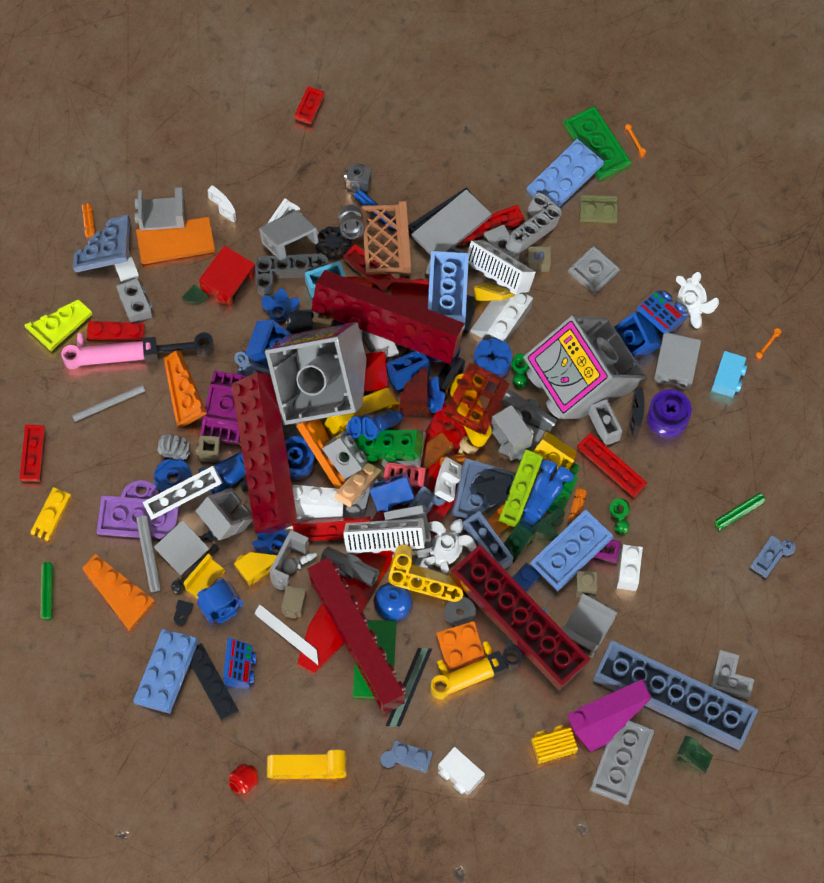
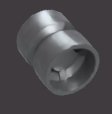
(351, 222)

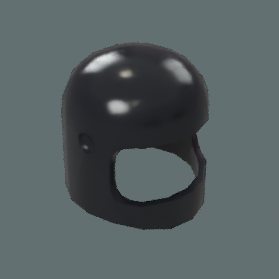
(299, 321)

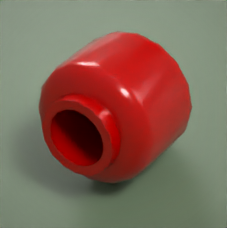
(243, 778)

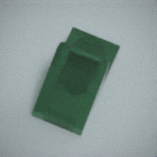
(544, 528)
(519, 539)
(694, 755)

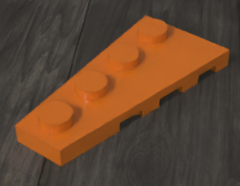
(184, 393)
(316, 438)
(121, 594)

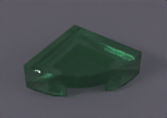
(194, 295)

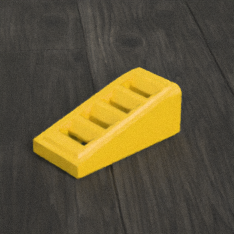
(491, 292)

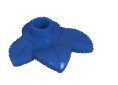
(279, 303)
(435, 396)
(268, 542)

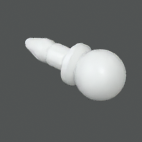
(291, 565)

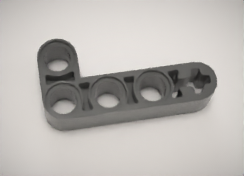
(291, 271)

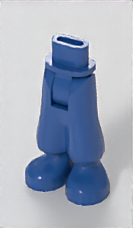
(373, 423)
(230, 471)
(545, 491)

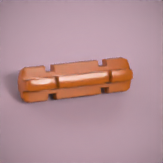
(88, 218)
(459, 458)
(577, 505)

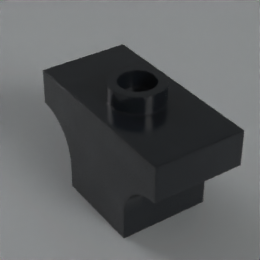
(492, 490)

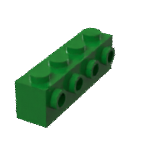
(391, 445)

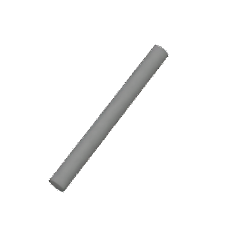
(108, 403)

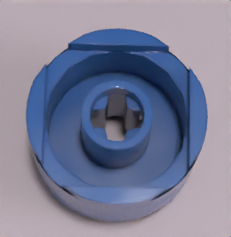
(493, 350)
(305, 463)
(219, 601)

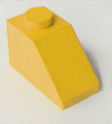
(254, 566)

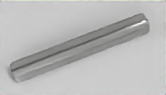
(148, 553)

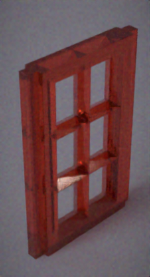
(461, 390)

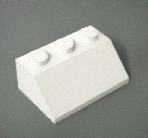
(502, 317)
(316, 503)

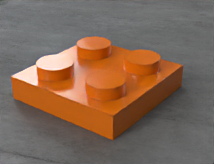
(460, 645)

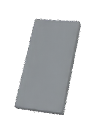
(452, 224)
(622, 762)

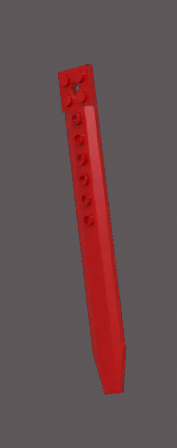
(321, 630)

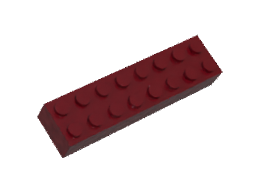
(387, 316)
(264, 454)
(519, 617)
(356, 636)

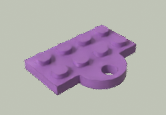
(119, 514)

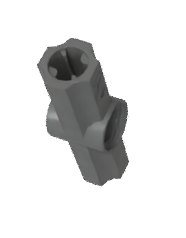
(530, 411)
(351, 566)

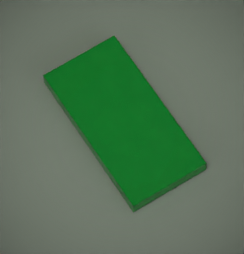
(596, 135)
(386, 637)

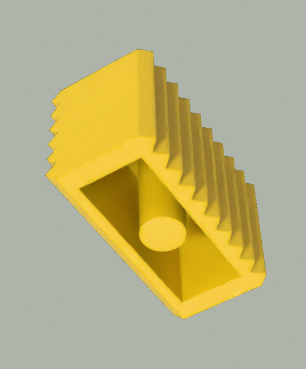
(553, 744)

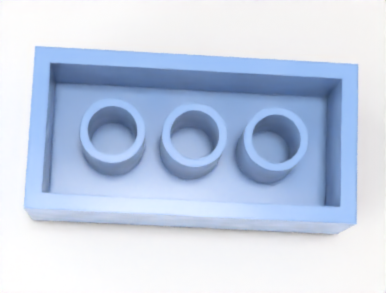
(448, 284)

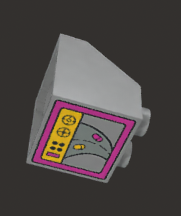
(582, 366)
(318, 373)

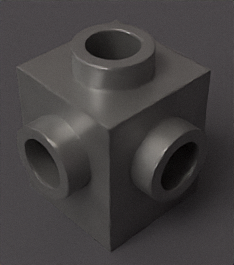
(358, 177)

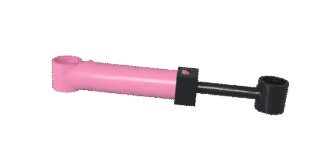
(130, 351)

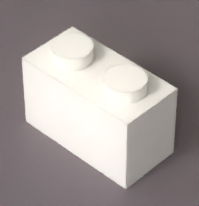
(629, 567)
(460, 771)

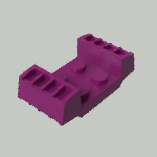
(220, 408)

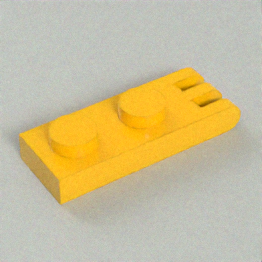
(51, 513)

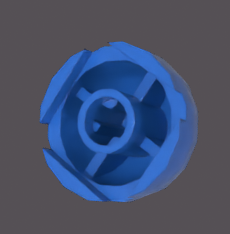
(392, 602)

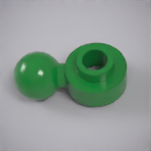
(519, 379)
(621, 525)

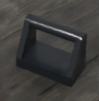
(449, 374)

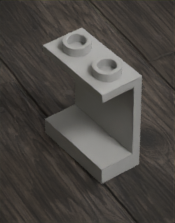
(160, 213)
(286, 230)
(677, 360)
(413, 513)
(293, 542)
(589, 623)

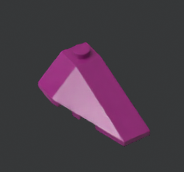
(604, 717)

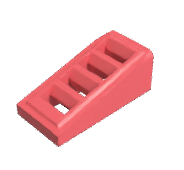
(399, 468)

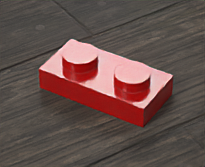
(309, 105)

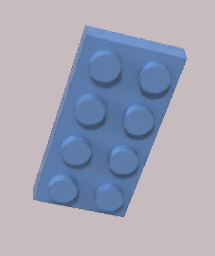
(566, 173)
(571, 550)
(166, 671)

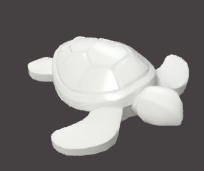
(694, 299)
(447, 544)

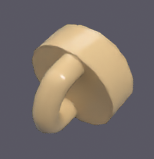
(467, 447)

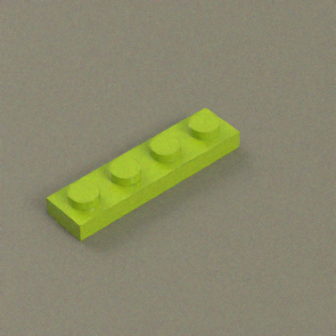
(520, 488)

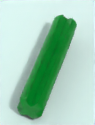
(739, 511)
(46, 590)

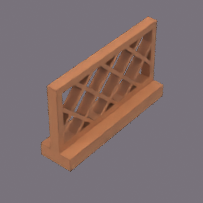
(402, 239)

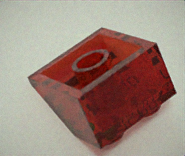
(414, 398)

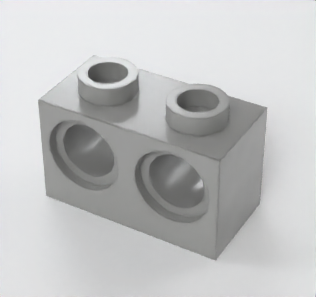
(131, 302)

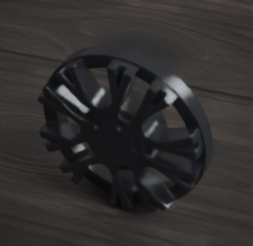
(332, 243)

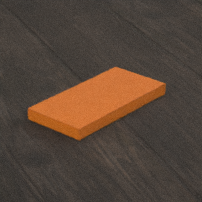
(176, 242)

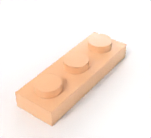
(357, 484)

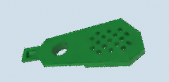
(566, 491)

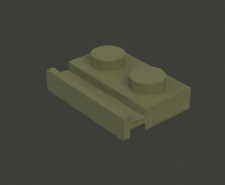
(598, 209)

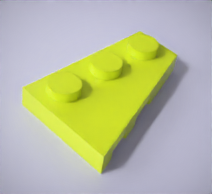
(56, 327)

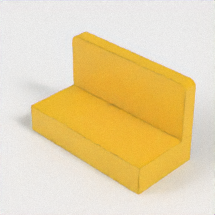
(555, 450)
(203, 576)

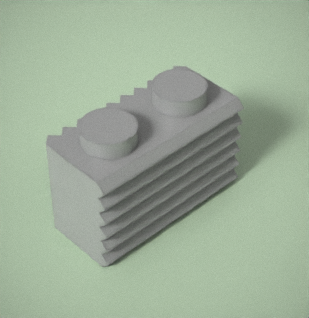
(605, 422)

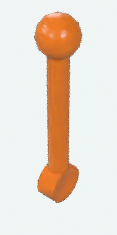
(642, 151)
(777, 332)

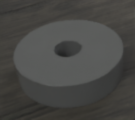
(453, 618)

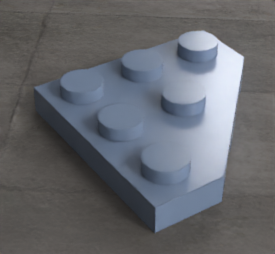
(105, 247)
(471, 474)

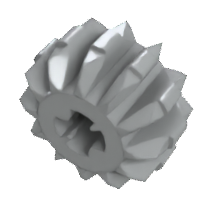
(174, 447)

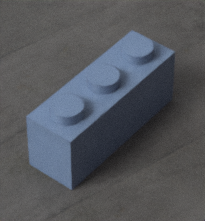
(484, 535)

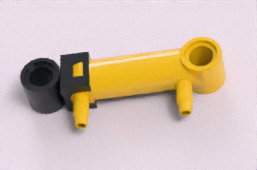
(492, 666)

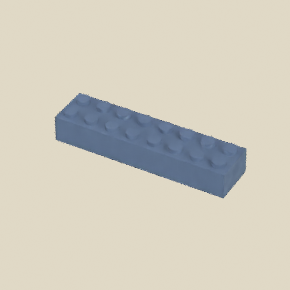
(678, 695)

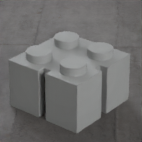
(510, 426)
(217, 512)

